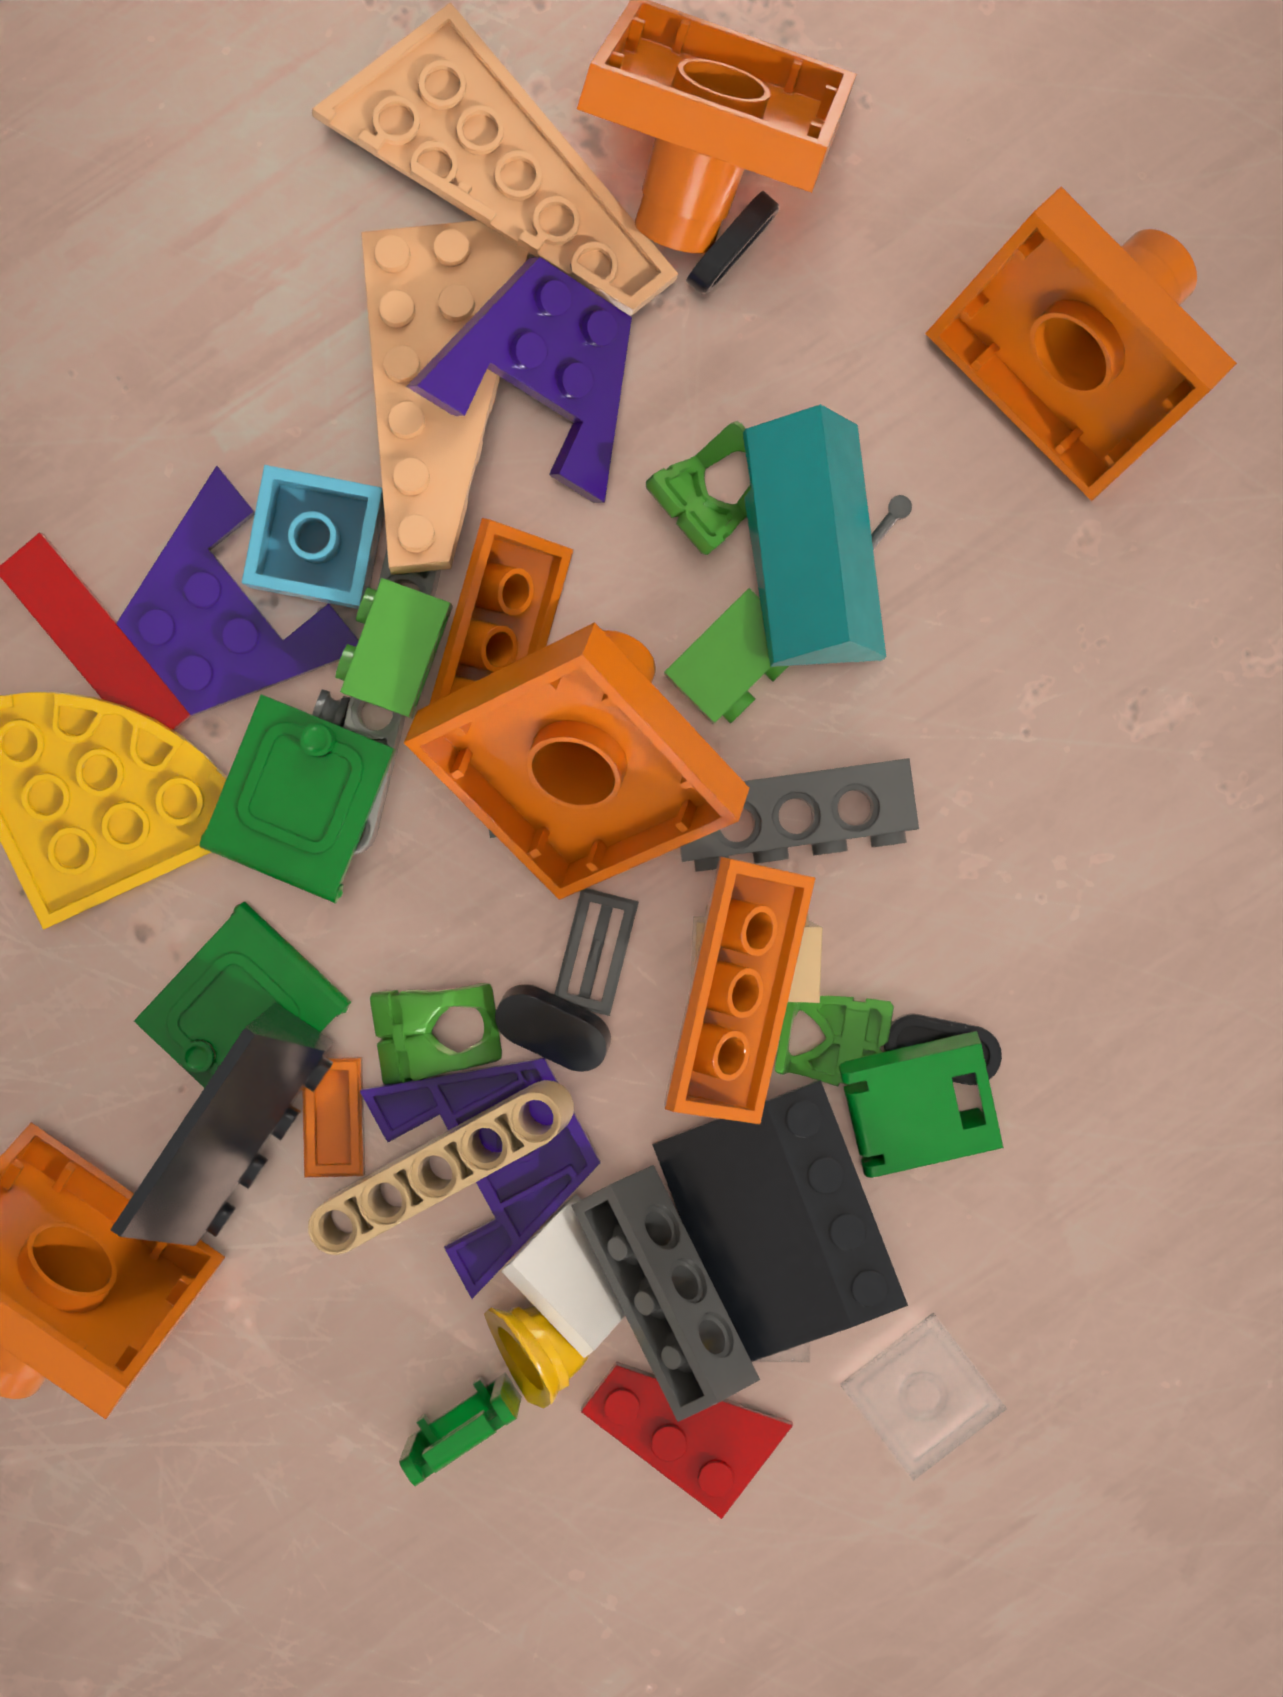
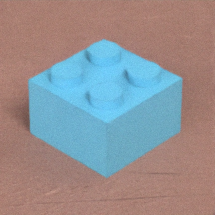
(314, 537)

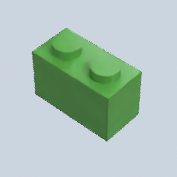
(394, 647)
(726, 662)

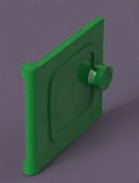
(291, 808)
(229, 986)

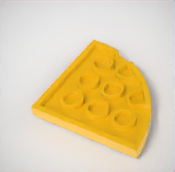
(96, 799)

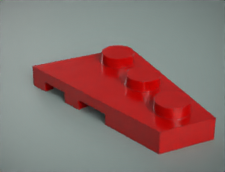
(704, 1454)

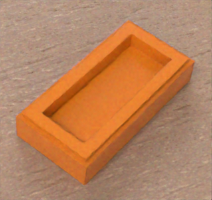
(335, 1122)

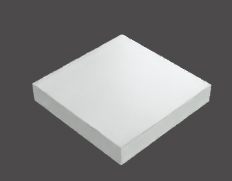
(567, 1281)

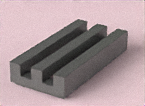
(608, 903)

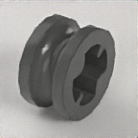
(330, 709)

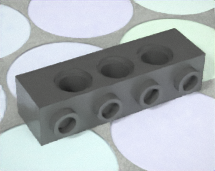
(885, 785)
(665, 1293)

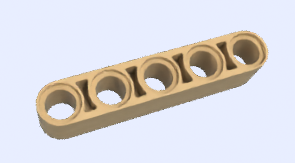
(417, 1181)

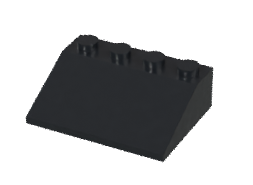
(227, 1130)
(782, 1223)

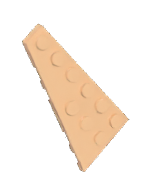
(475, 138)
(419, 296)

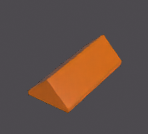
(502, 605)
(739, 992)

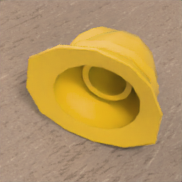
(534, 1352)

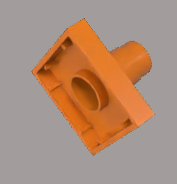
(714, 111)
(1084, 340)
(578, 760)
(71, 1290)

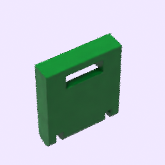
(910, 1108)
(460, 1428)

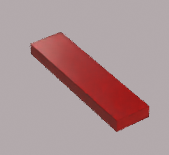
(87, 632)

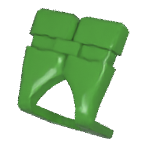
(684, 493)
(406, 1024)
(850, 1030)

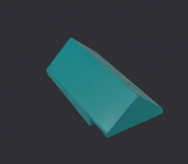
(812, 540)

